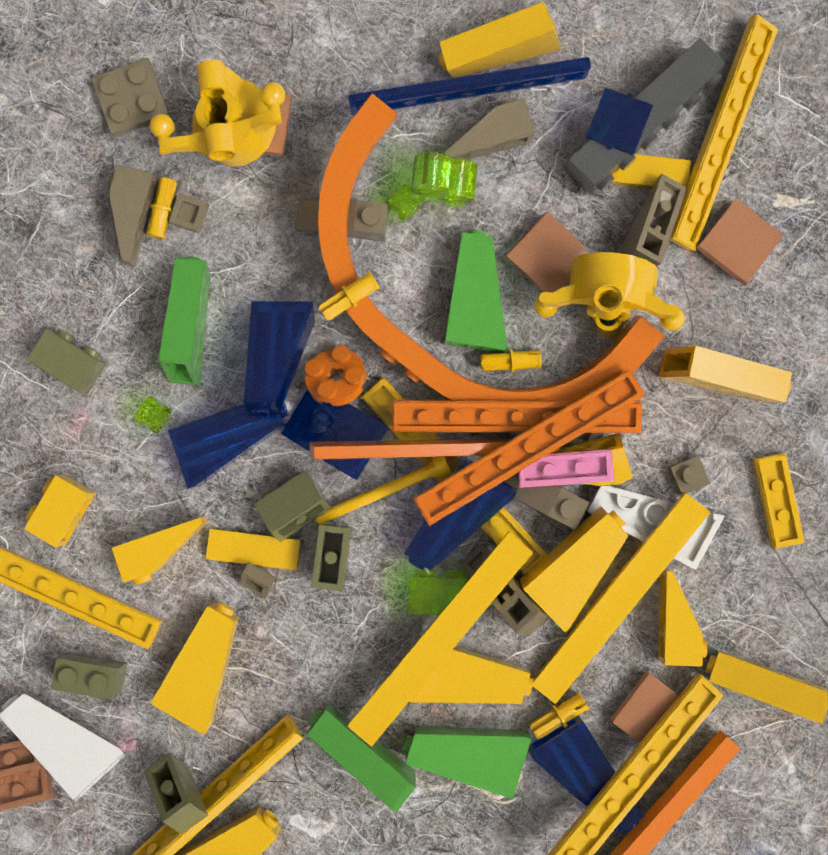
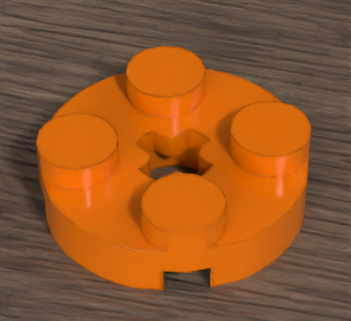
(335, 361)

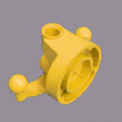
(249, 118)
(611, 288)

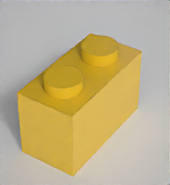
(59, 510)

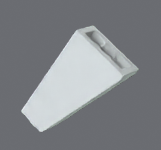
(64, 748)

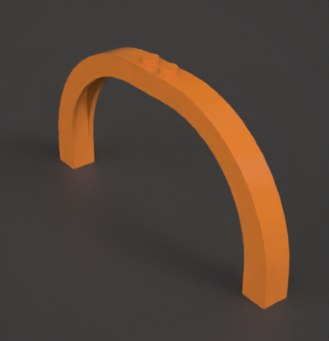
(346, 161)

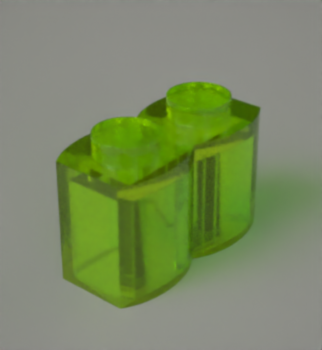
(444, 179)

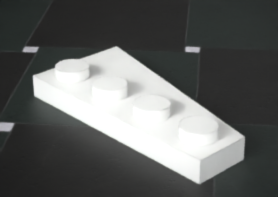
(644, 514)

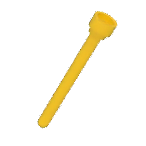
(436, 468)

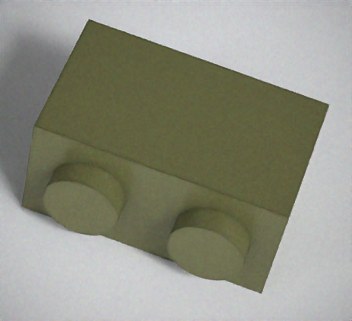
(67, 361)
(292, 505)
(331, 557)
(89, 676)
(175, 793)

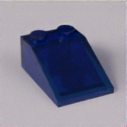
(330, 423)

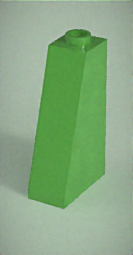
(476, 304)
(185, 321)
(470, 755)
(372, 766)

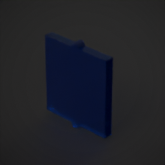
(619, 121)

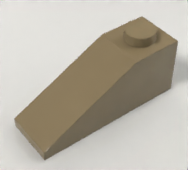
(498, 130)
(130, 199)
(365, 219)
(655, 221)
(552, 502)
(512, 602)

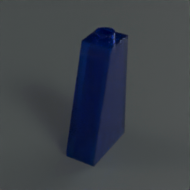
(274, 351)
(220, 440)
(444, 536)
(578, 765)

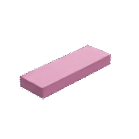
(569, 468)

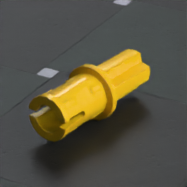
(161, 208)
(348, 296)
(511, 361)
(558, 716)

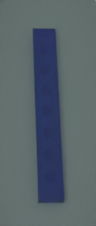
(476, 85)

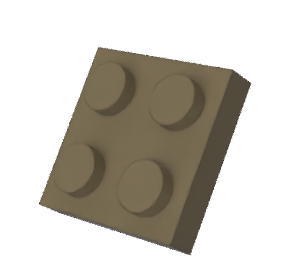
(129, 96)

